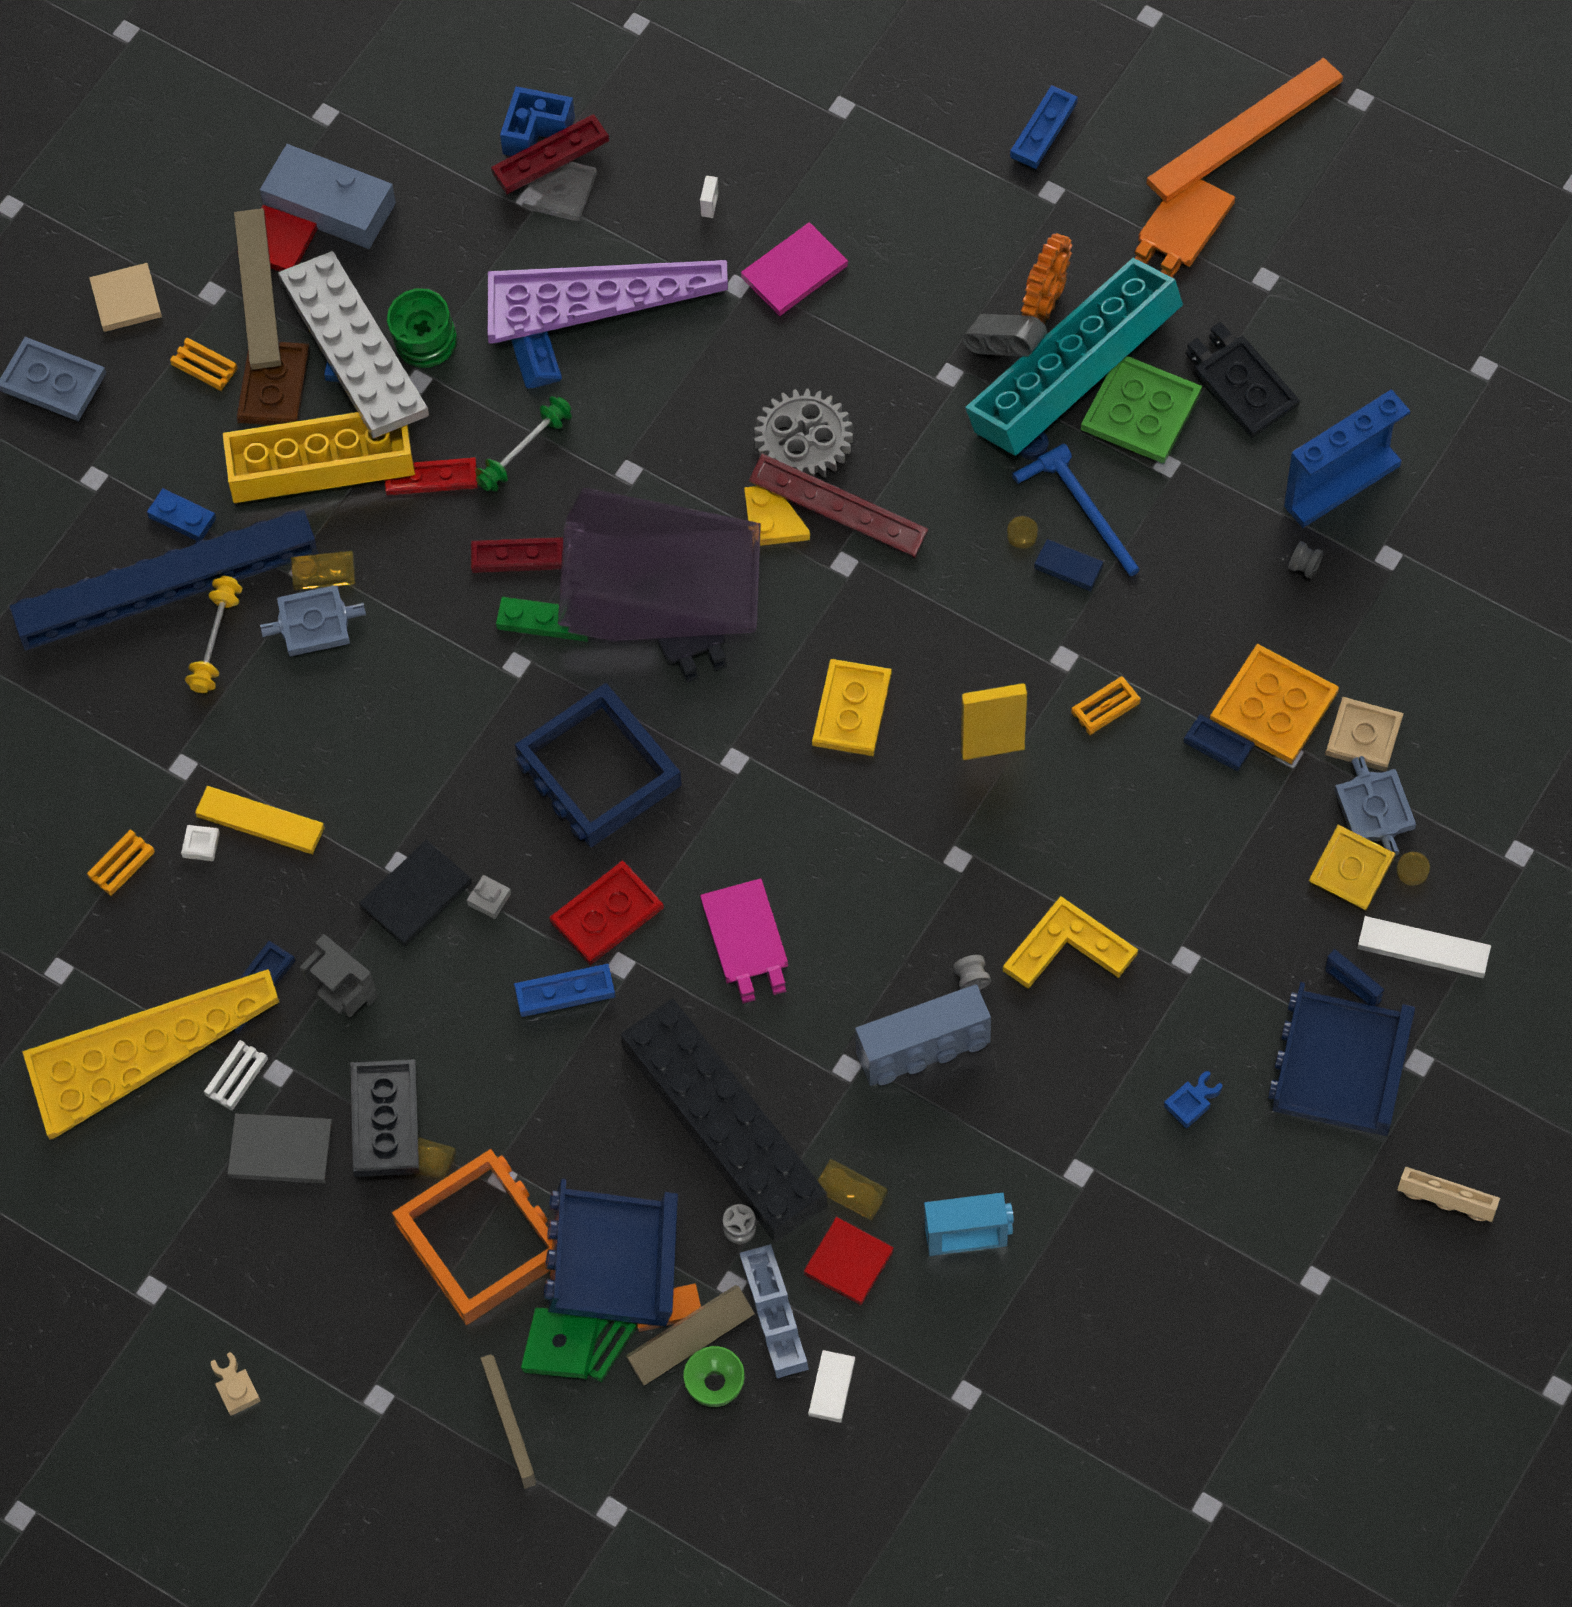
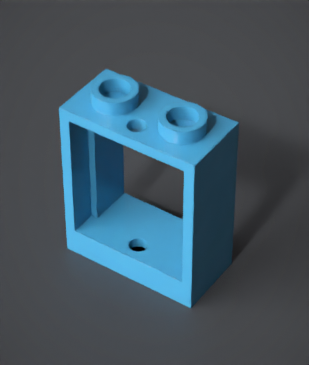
(967, 1223)

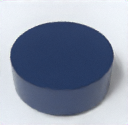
(1036, 447)

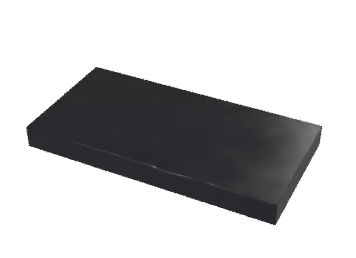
(384, 1118)

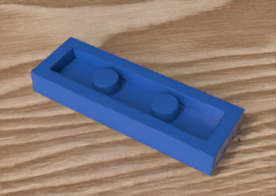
(1043, 127)
(564, 990)

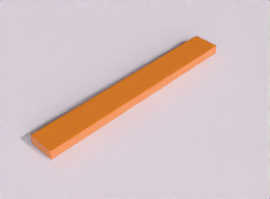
(1244, 130)

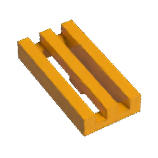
(184, 352)
(1085, 720)
(129, 838)

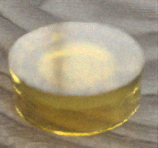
(1022, 532)
(1413, 868)

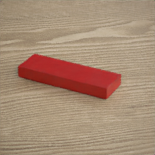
(436, 476)

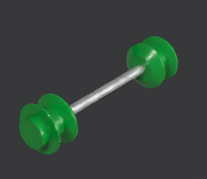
(551, 416)

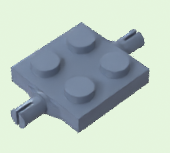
(313, 620)
(1375, 805)

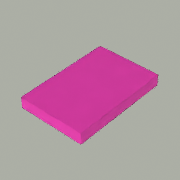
(794, 269)

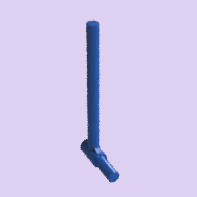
(1058, 460)

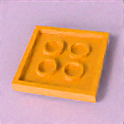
(1274, 703)

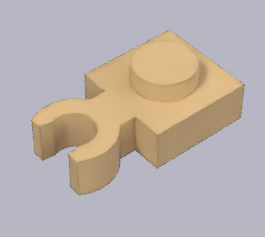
(236, 1388)

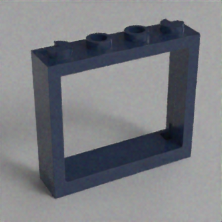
(592, 833)

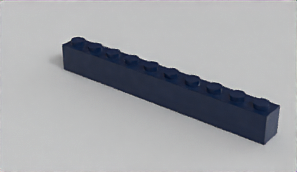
(162, 579)

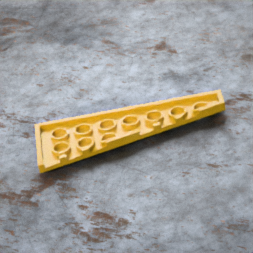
(105, 1063)

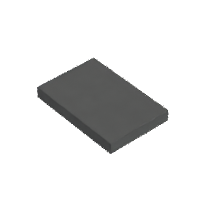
(280, 1148)

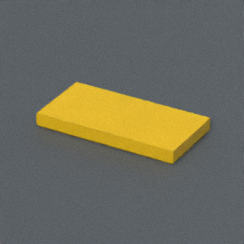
(993, 721)

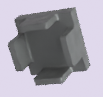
(344, 979)

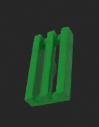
(629, 1328)

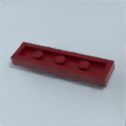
(550, 154)

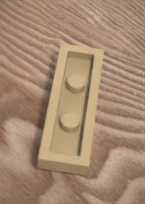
(1448, 1194)

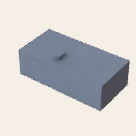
(329, 194)

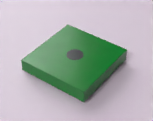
(560, 1344)

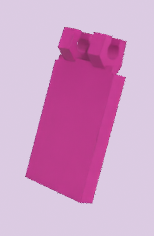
(745, 936)

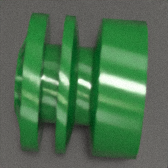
(422, 328)

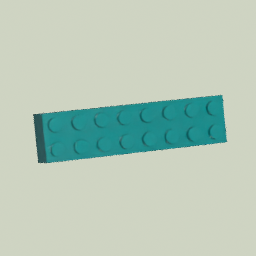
(1074, 356)

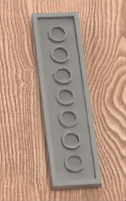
(353, 344)

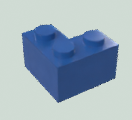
(534, 115)

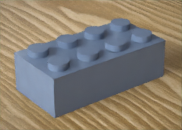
(923, 1035)

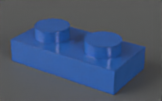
(181, 515)

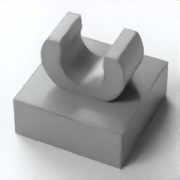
(489, 897)

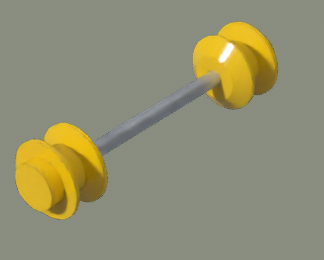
(223, 597)

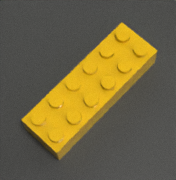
(312, 457)

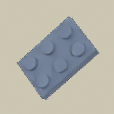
(51, 378)

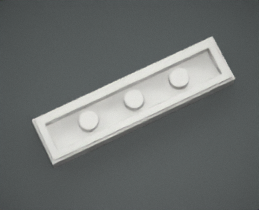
(1424, 947)

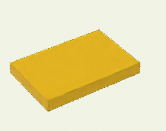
(852, 707)

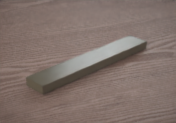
(257, 289)

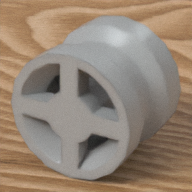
(972, 972)
(738, 1216)

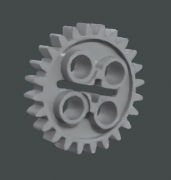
(804, 432)

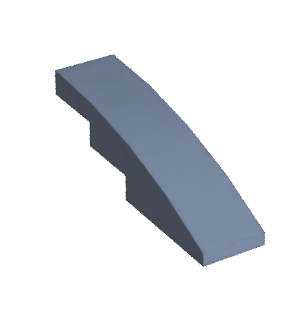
(773, 1311)

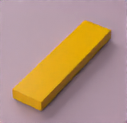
(260, 820)

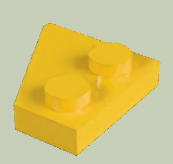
(776, 516)

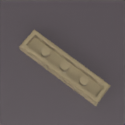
(689, 1335)
(508, 1421)

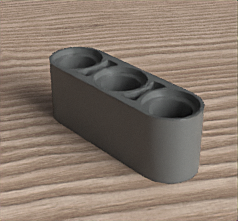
(1004, 335)

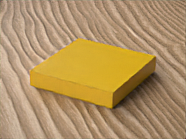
(1352, 867)

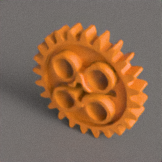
(1047, 278)

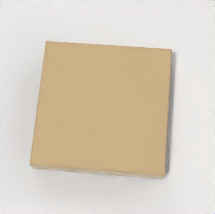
(125, 297)
(1364, 732)

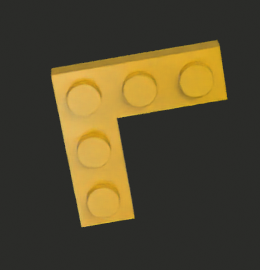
(1070, 925)

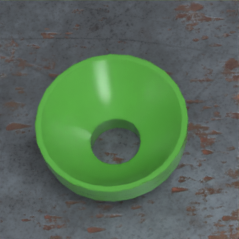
(714, 1361)

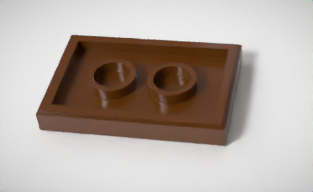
(276, 392)

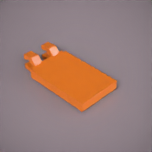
(1183, 226)

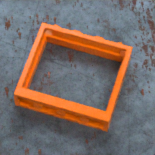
(507, 1286)

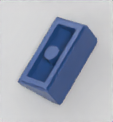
(536, 360)

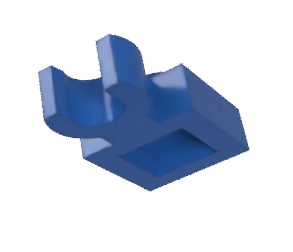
(1191, 1103)

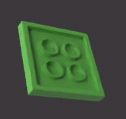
(1141, 408)

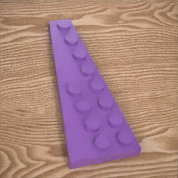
(557, 298)

